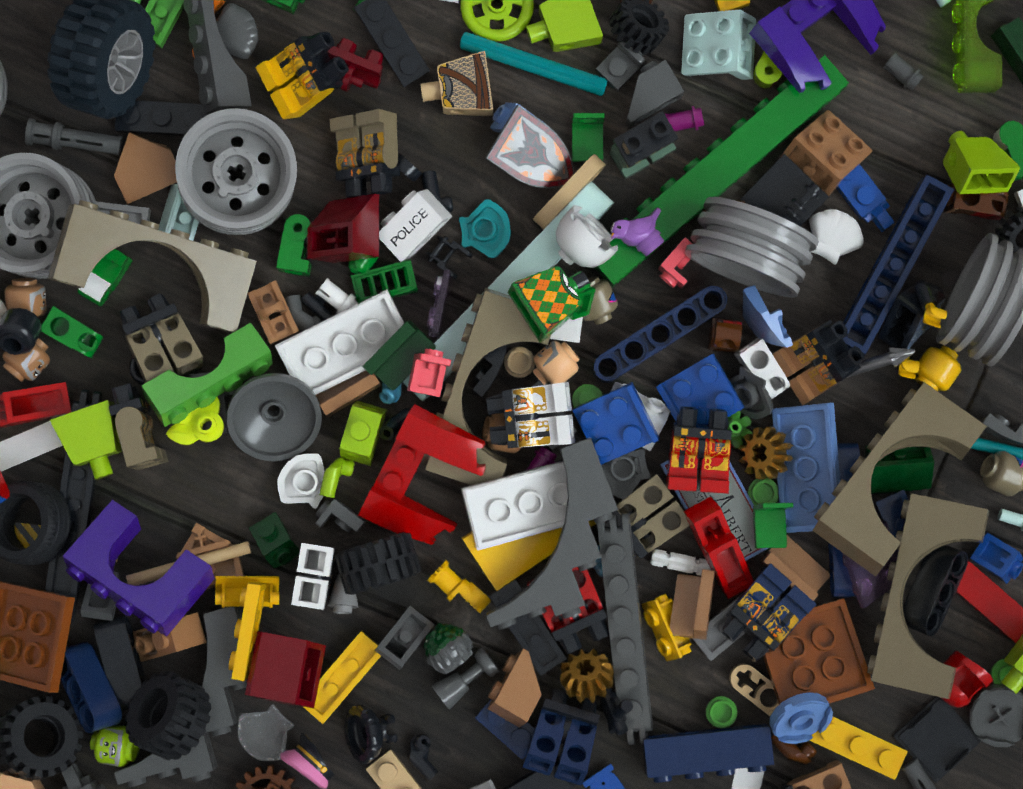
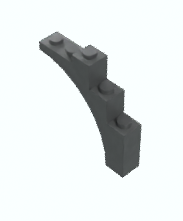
(556, 585)
(217, 677)

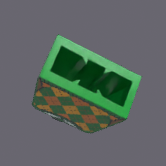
(548, 299)

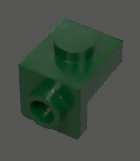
(274, 540)

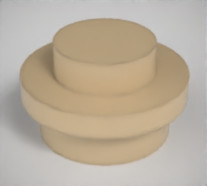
(519, 362)

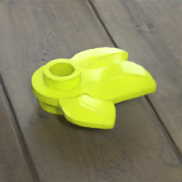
(191, 427)

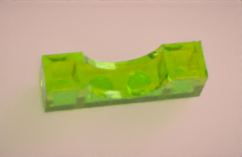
(977, 66)

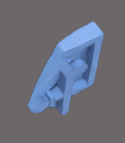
(762, 323)

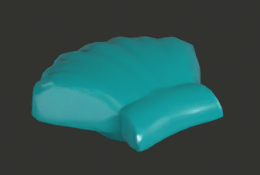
(486, 229)

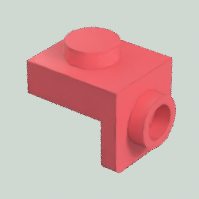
(428, 373)

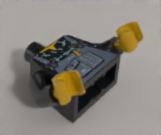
(910, 318)

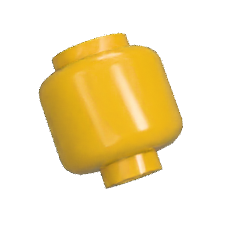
(938, 368)

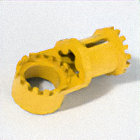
(452, 584)

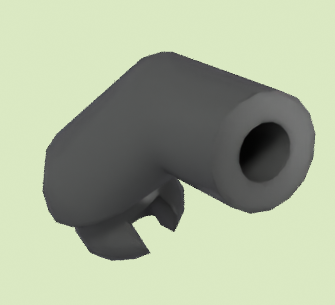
(301, 318)

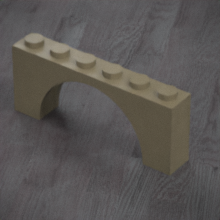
(92, 234)
(495, 325)
(851, 518)
(927, 526)

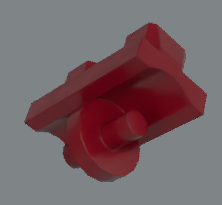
(361, 70)

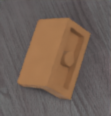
(347, 392)
(797, 567)
(692, 605)

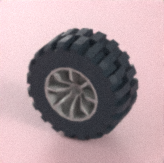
(101, 56)

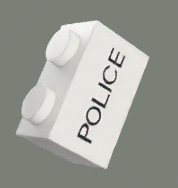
(413, 225)

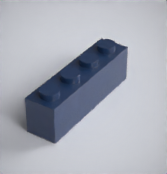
(708, 751)

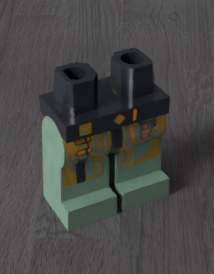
(649, 139)

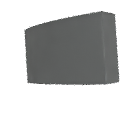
(999, 428)

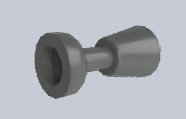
(455, 685)

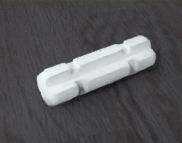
(678, 562)

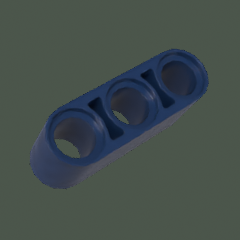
(89, 689)

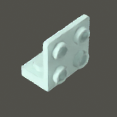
(718, 44)

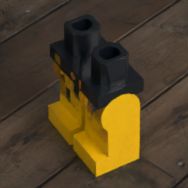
(302, 74)

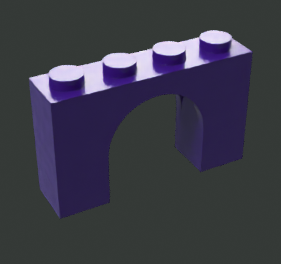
(156, 604)

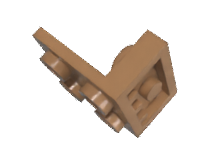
(827, 151)

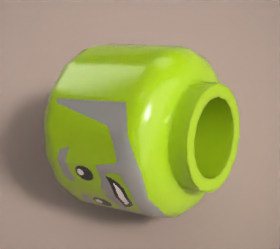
(113, 746)

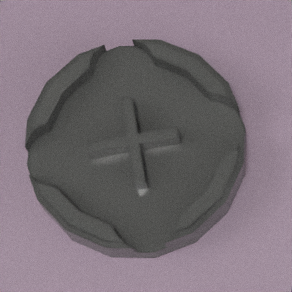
(997, 716)

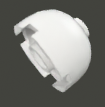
(583, 239)

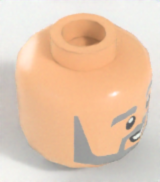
(555, 363)

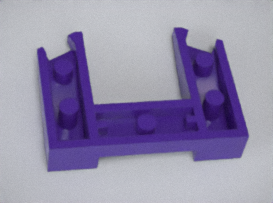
(782, 39)

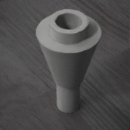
(341, 602)

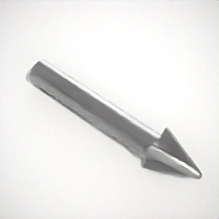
(894, 357)

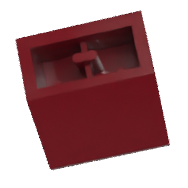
(345, 230)
(285, 670)

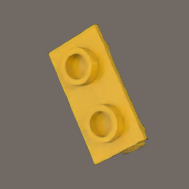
(229, 589)
(658, 616)

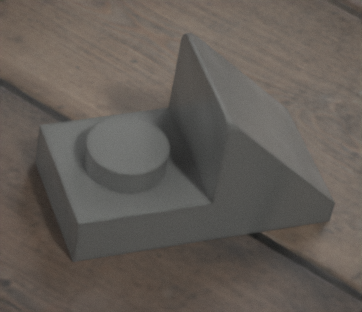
(404, 637)

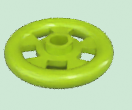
(481, 25)

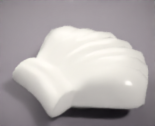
(836, 234)
(301, 480)

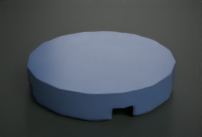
(801, 717)

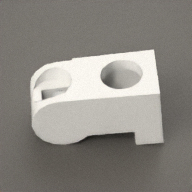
(761, 362)

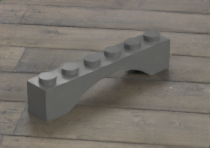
(219, 77)

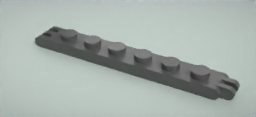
(625, 624)

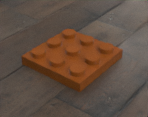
(33, 636)
(820, 657)

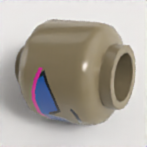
(603, 302)
(1003, 473)

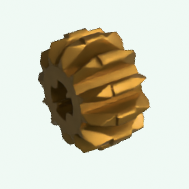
(756, 454)
(587, 675)

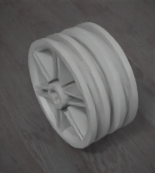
(258, 136)
(21, 207)
(751, 246)
(986, 302)

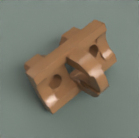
(268, 301)

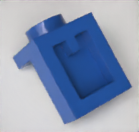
(998, 558)

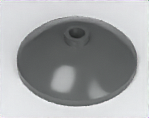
(276, 433)

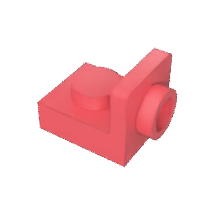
(675, 259)

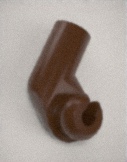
(794, 753)

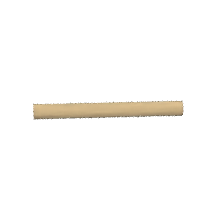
(209, 557)

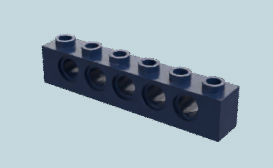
(895, 262)

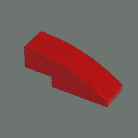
(33, 404)
(719, 546)

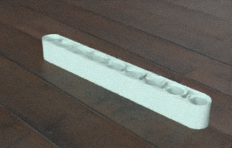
(535, 258)

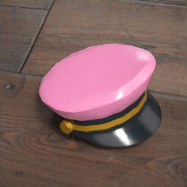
(308, 762)

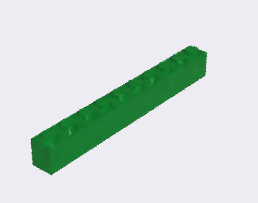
(726, 164)

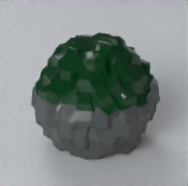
(447, 647)

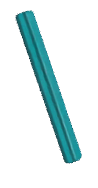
(534, 64)

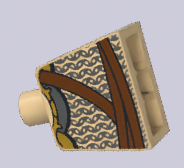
(462, 87)

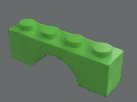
(176, 396)

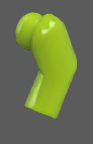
(332, 475)

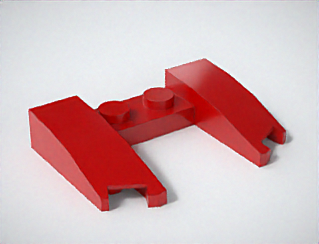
(419, 435)

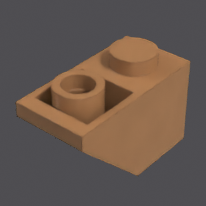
(183, 636)
(518, 692)

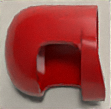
(967, 681)

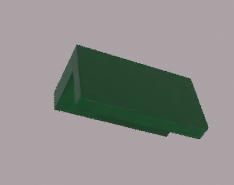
(1010, 43)
(395, 358)
(903, 470)

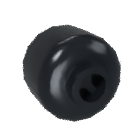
(19, 331)

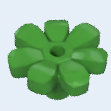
(740, 428)

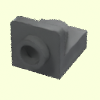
(620, 66)
(346, 517)

